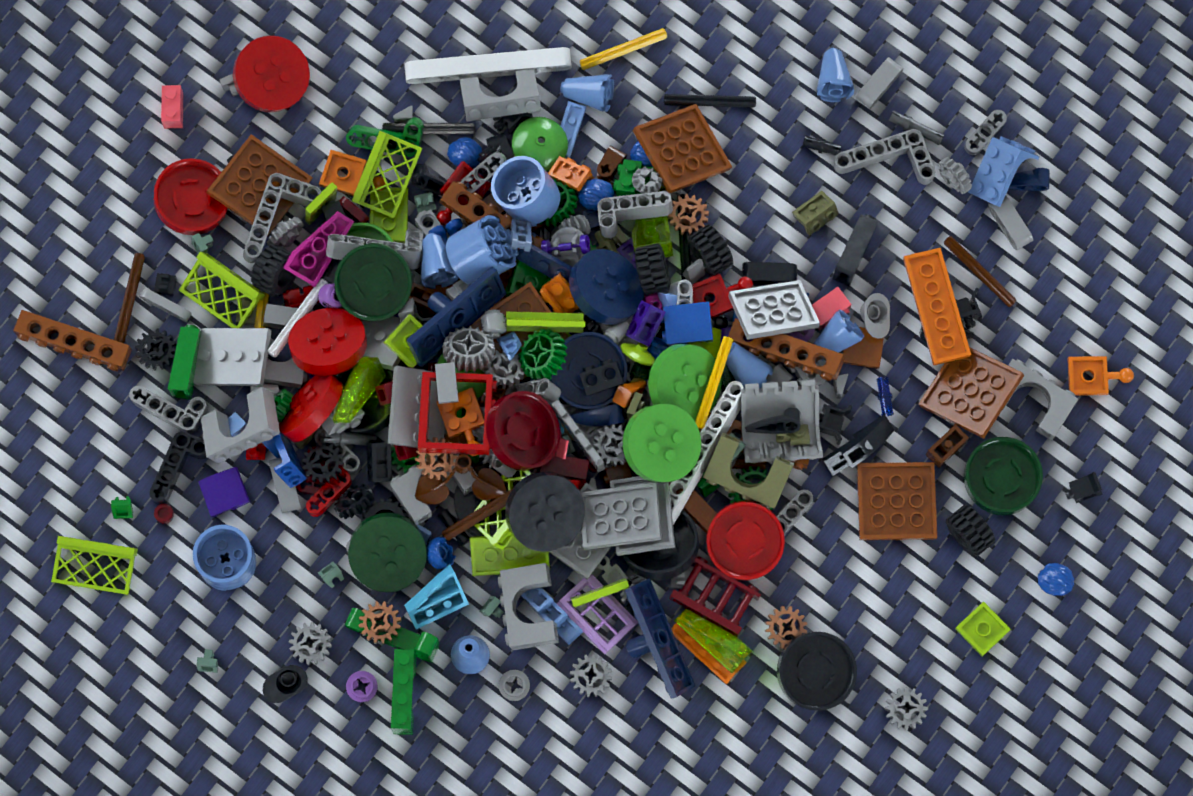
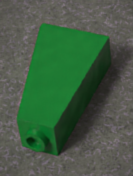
(184, 362)

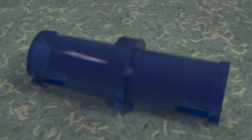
(885, 396)

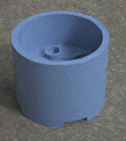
(525, 190)
(480, 248)
(224, 542)

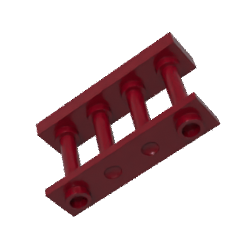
(715, 615)

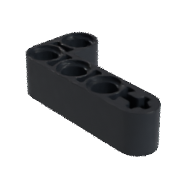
(175, 468)

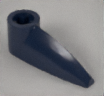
(1033, 180)
(601, 416)

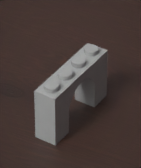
(521, 100)
(286, 372)
(1059, 400)
(260, 427)
(406, 485)
(514, 584)

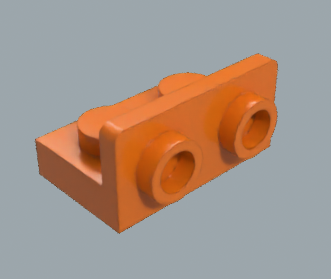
(570, 173)
(558, 295)

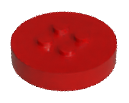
(271, 74)
(183, 197)
(327, 341)
(311, 407)
(745, 540)

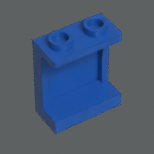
(687, 324)
(290, 469)

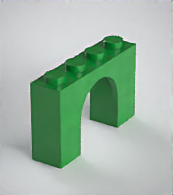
(402, 692)

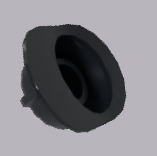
(284, 683)

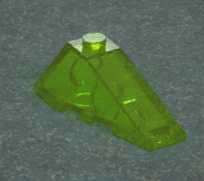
(653, 231)
(358, 388)
(718, 642)

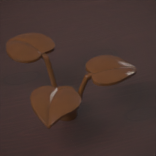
(485, 487)

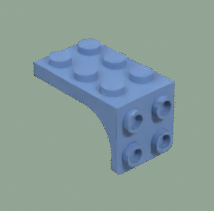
(999, 168)

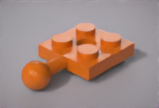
(355, 167)
(1098, 367)
(472, 420)

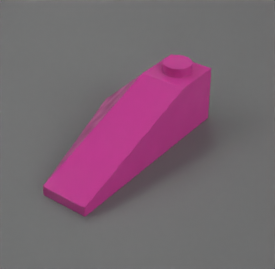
(310, 257)

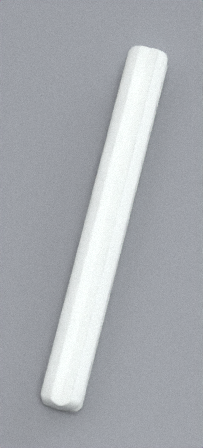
(303, 309)

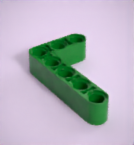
(423, 645)

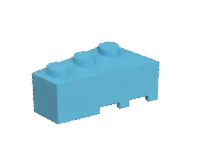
(436, 599)

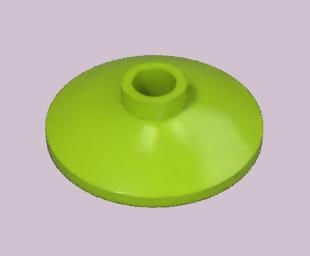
(638, 353)

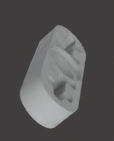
(972, 139)
(489, 160)
(165, 304)

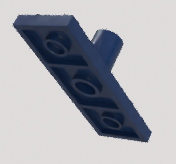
(455, 314)
(657, 639)

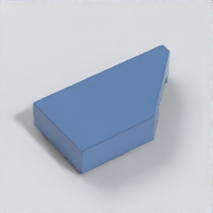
(509, 344)

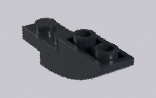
(860, 447)

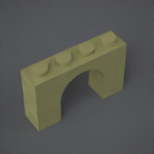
(720, 472)

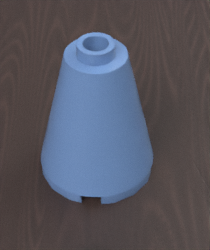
(834, 77)
(590, 90)
(435, 263)
(839, 333)
(747, 367)
(470, 661)

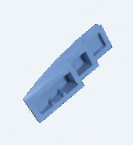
(549, 610)

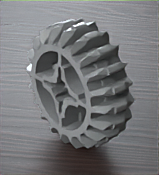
(468, 349)

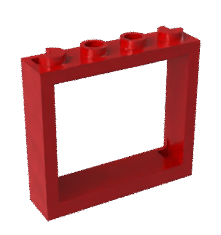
(453, 448)

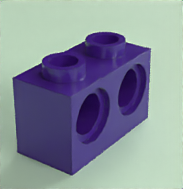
(645, 323)

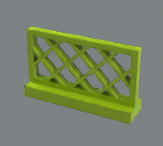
(371, 168)
(228, 276)
(545, 320)
(503, 534)
(97, 548)

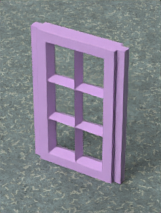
(604, 646)

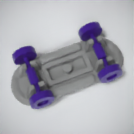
(568, 246)

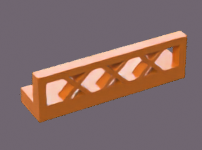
(703, 655)

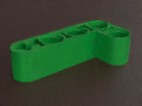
(408, 135)

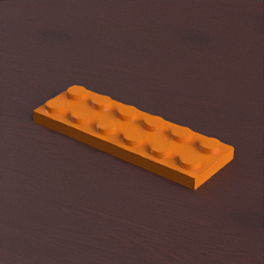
(937, 306)

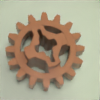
(694, 210)
(431, 464)
(385, 615)
(775, 620)

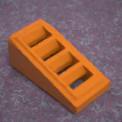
(625, 392)

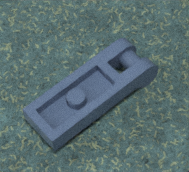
(521, 235)

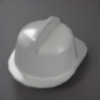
(876, 315)

